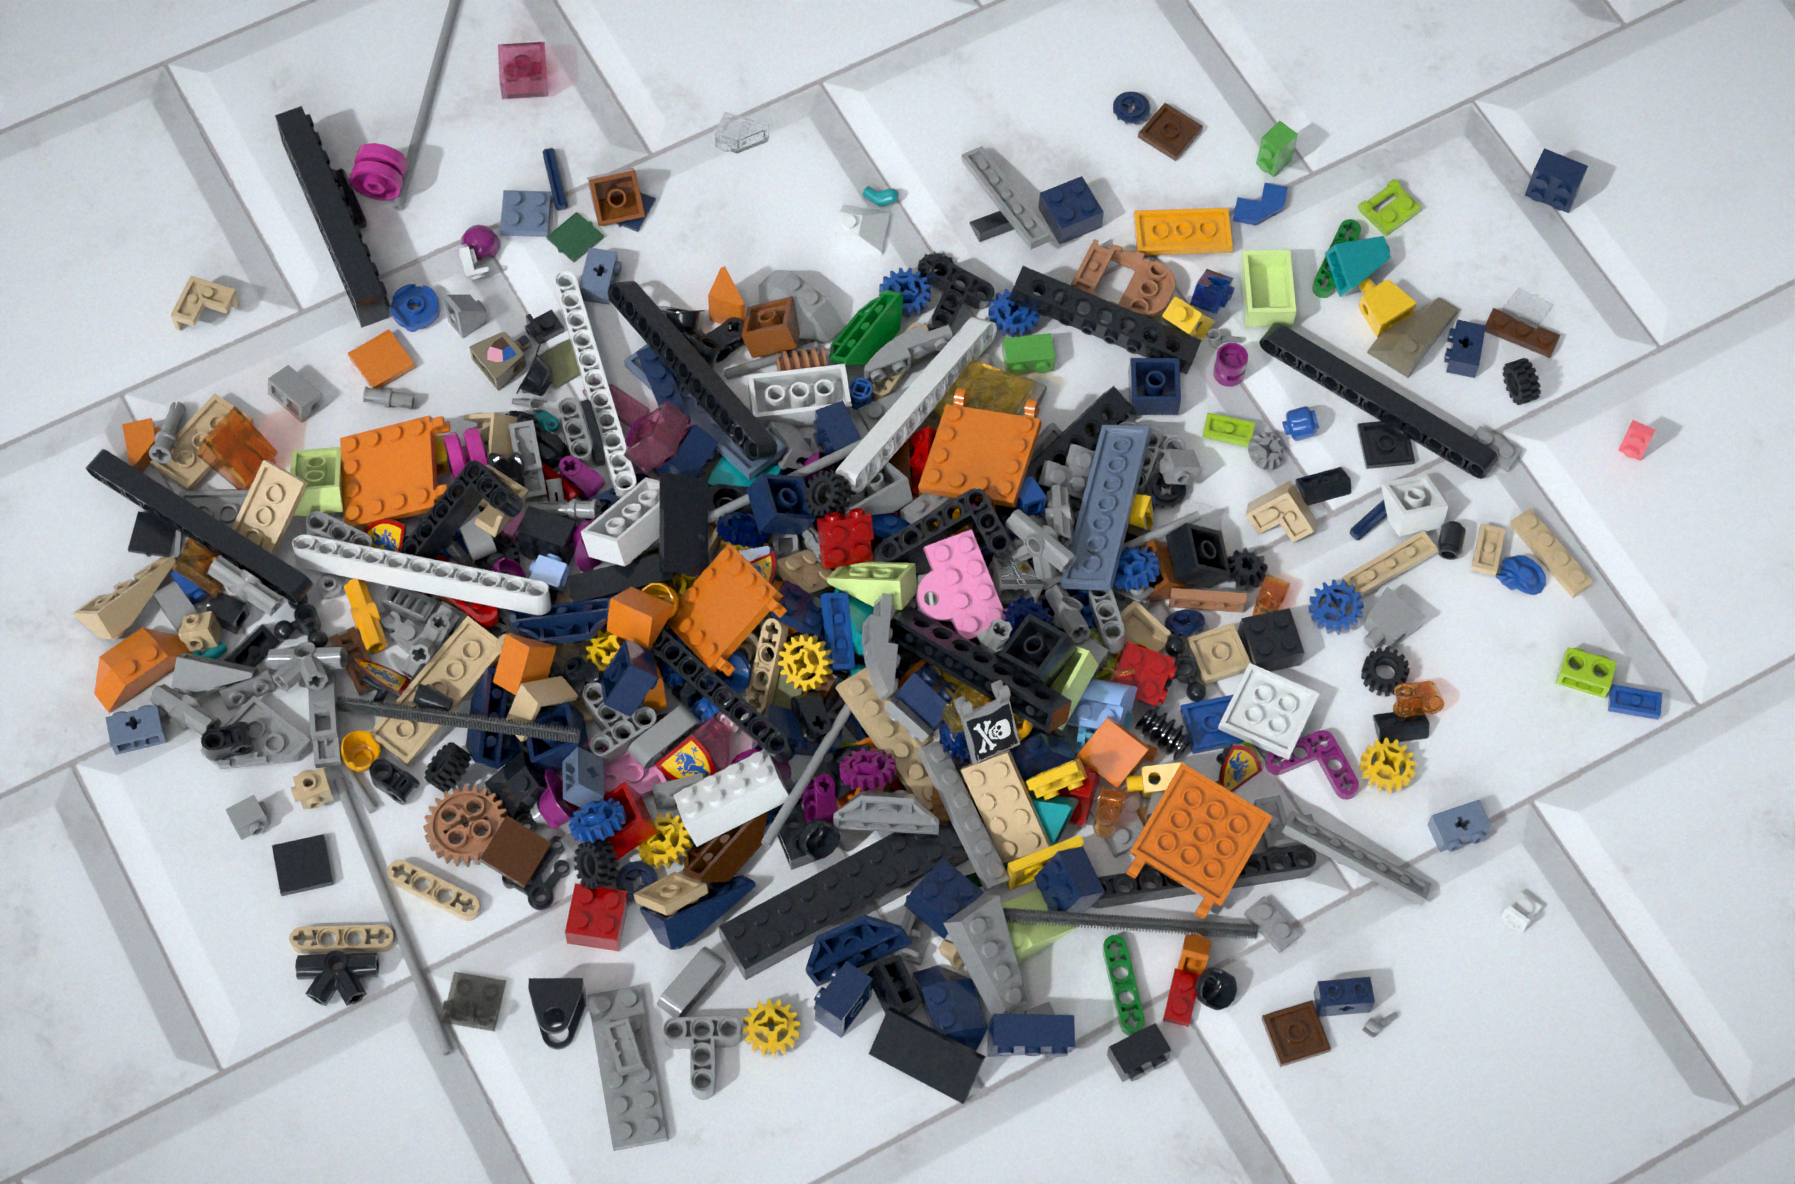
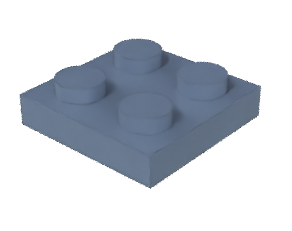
(525, 213)

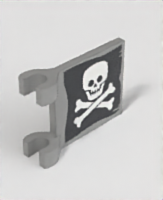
(989, 727)

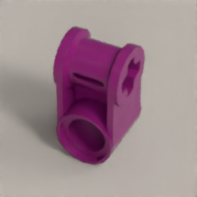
(581, 477)
(820, 802)

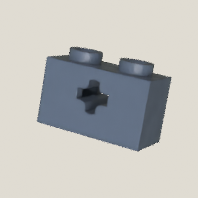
(598, 274)
(126, 738)
(583, 778)
(1467, 817)

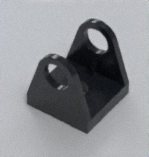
(557, 1002)

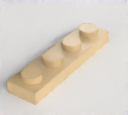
(1551, 553)
(1391, 563)

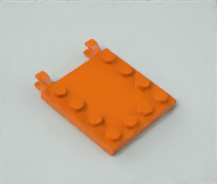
(981, 451)
(391, 471)
(724, 608)
(1199, 836)

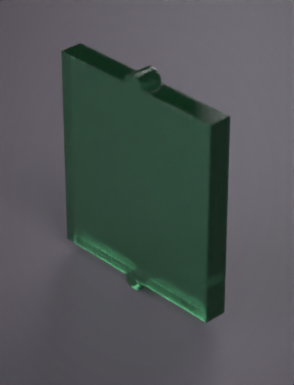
(575, 237)

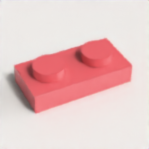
(1636, 440)

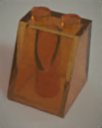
(236, 450)

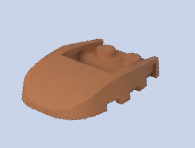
(1148, 288)

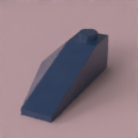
(693, 919)

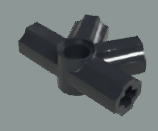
(344, 980)

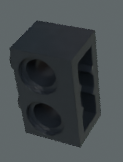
(789, 839)

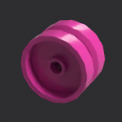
(378, 171)
(461, 455)

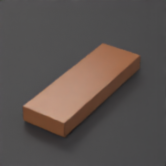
(1207, 600)

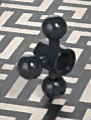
(285, 630)
(1195, 690)

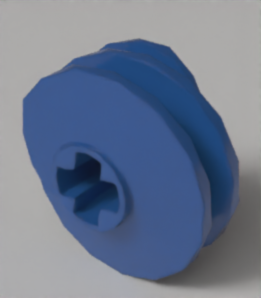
(740, 676)

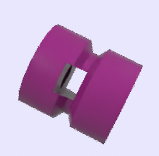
(1230, 364)

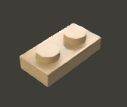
(1488, 549)

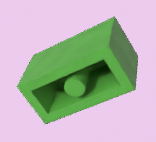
(1276, 149)
(1028, 354)

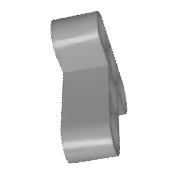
(1162, 442)
(613, 728)
(702, 1045)

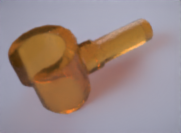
(1116, 673)
(1149, 755)

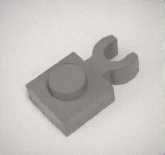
(404, 633)

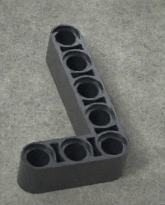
(456, 505)
(948, 526)

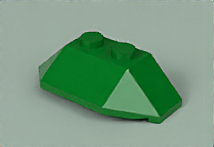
(868, 330)

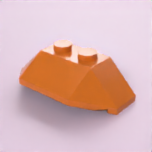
(135, 665)

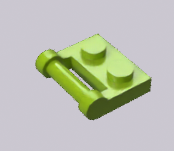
(1394, 213)

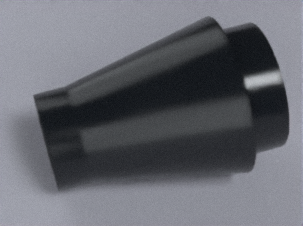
(430, 697)

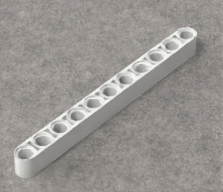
(594, 375)
(916, 403)
(422, 574)

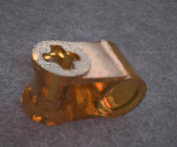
(1270, 595)
(1418, 698)
(1108, 808)

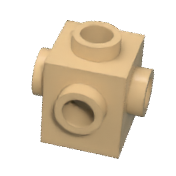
(200, 631)
(311, 788)

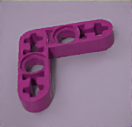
(1322, 755)

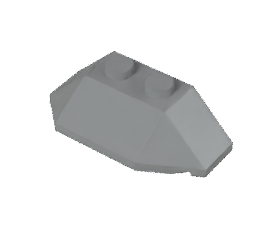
(814, 311)
(886, 813)

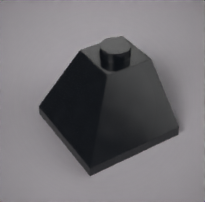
(517, 785)

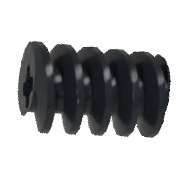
(1164, 732)

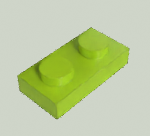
(1228, 429)

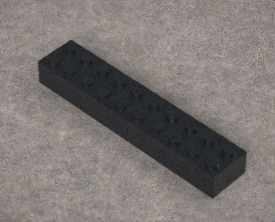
(333, 216)
(836, 897)

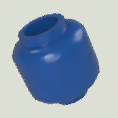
(1301, 423)

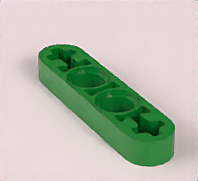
(1323, 272)
(1123, 985)

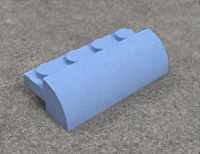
(1103, 700)

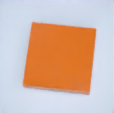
(381, 360)
(1112, 751)

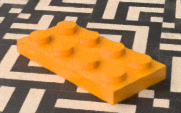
(1183, 231)

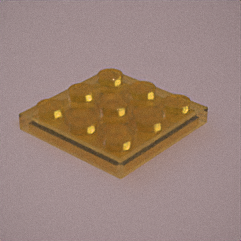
(989, 389)

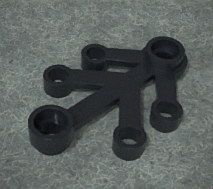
(538, 887)

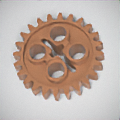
(460, 805)

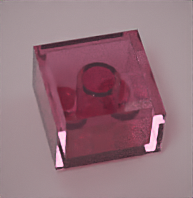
(523, 70)
(657, 437)

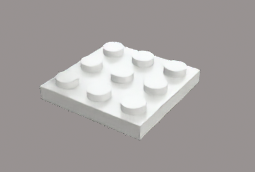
(1268, 711)

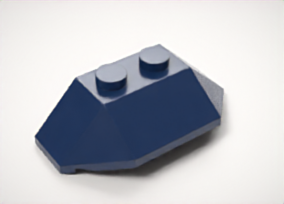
(564, 621)
(490, 747)
(1040, 753)
(855, 942)
(951, 1005)

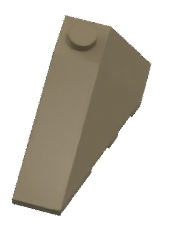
(1410, 339)

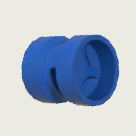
(860, 392)

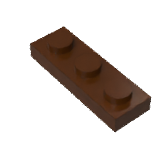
(1508, 328)

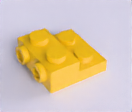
(1050, 781)

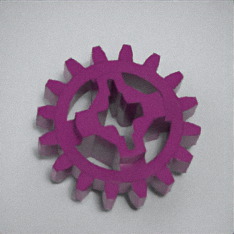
(868, 769)

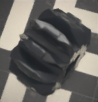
(1250, 561)

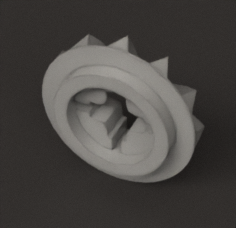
(1258, 454)

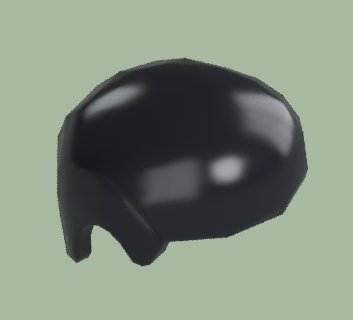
(819, 838)
(1216, 988)

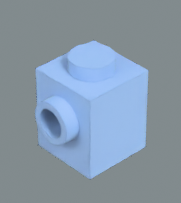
(550, 571)

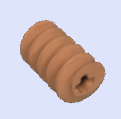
(802, 361)

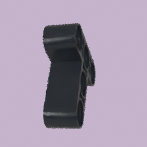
(955, 293)

